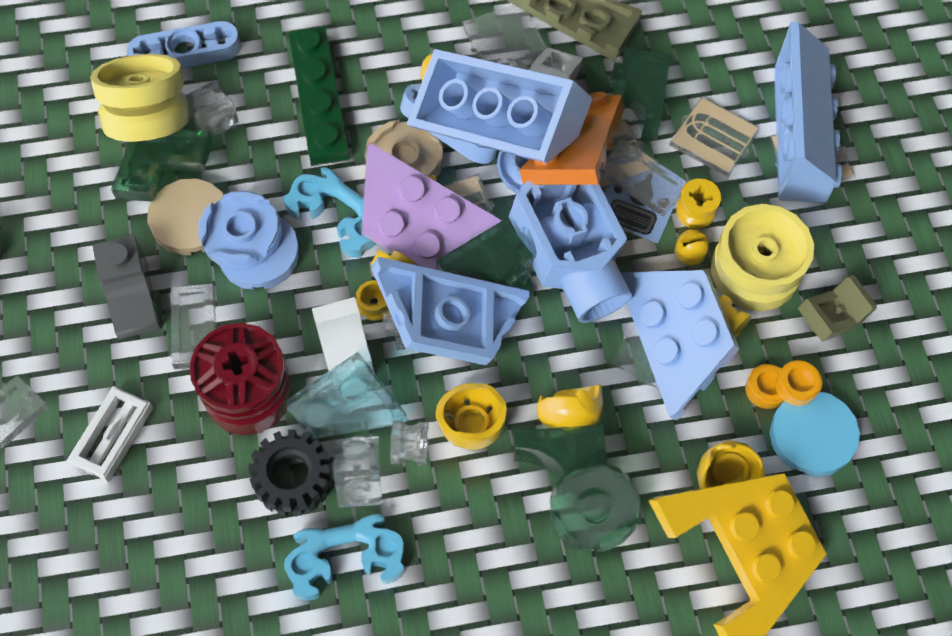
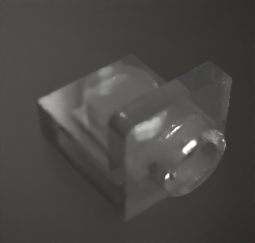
(211, 109)

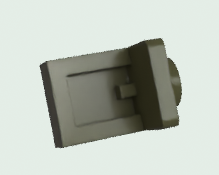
(838, 310)

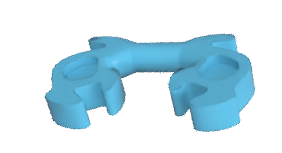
(308, 193)
(305, 567)

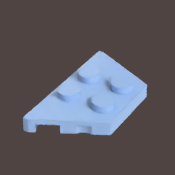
(447, 311)
(680, 331)

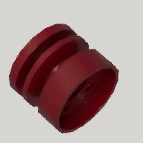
(244, 401)

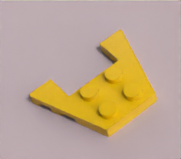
(763, 537)

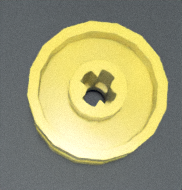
(140, 97)
(762, 257)

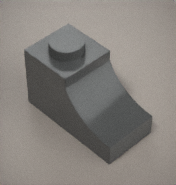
(126, 286)

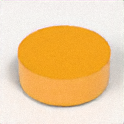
(798, 383)
(761, 386)

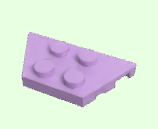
(415, 213)

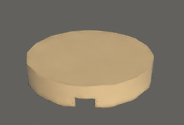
(410, 145)
(177, 214)

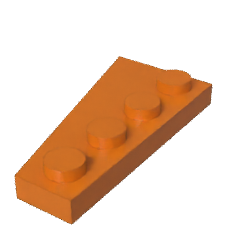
(587, 154)

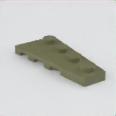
(595, 23)

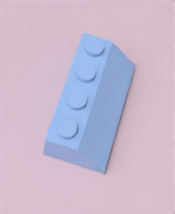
(499, 106)
(805, 118)

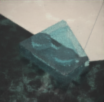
(345, 401)

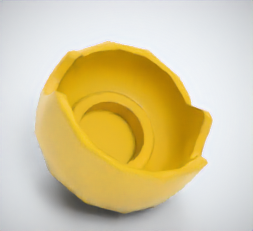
(571, 407)
(729, 463)

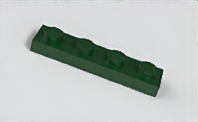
(318, 96)

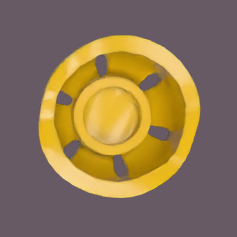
(471, 424)

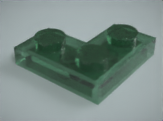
(147, 161)

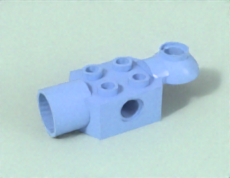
(571, 240)

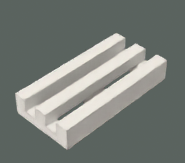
(125, 440)

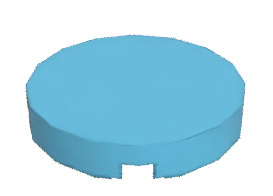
(815, 436)

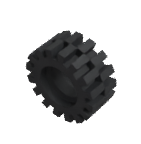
(284, 448)

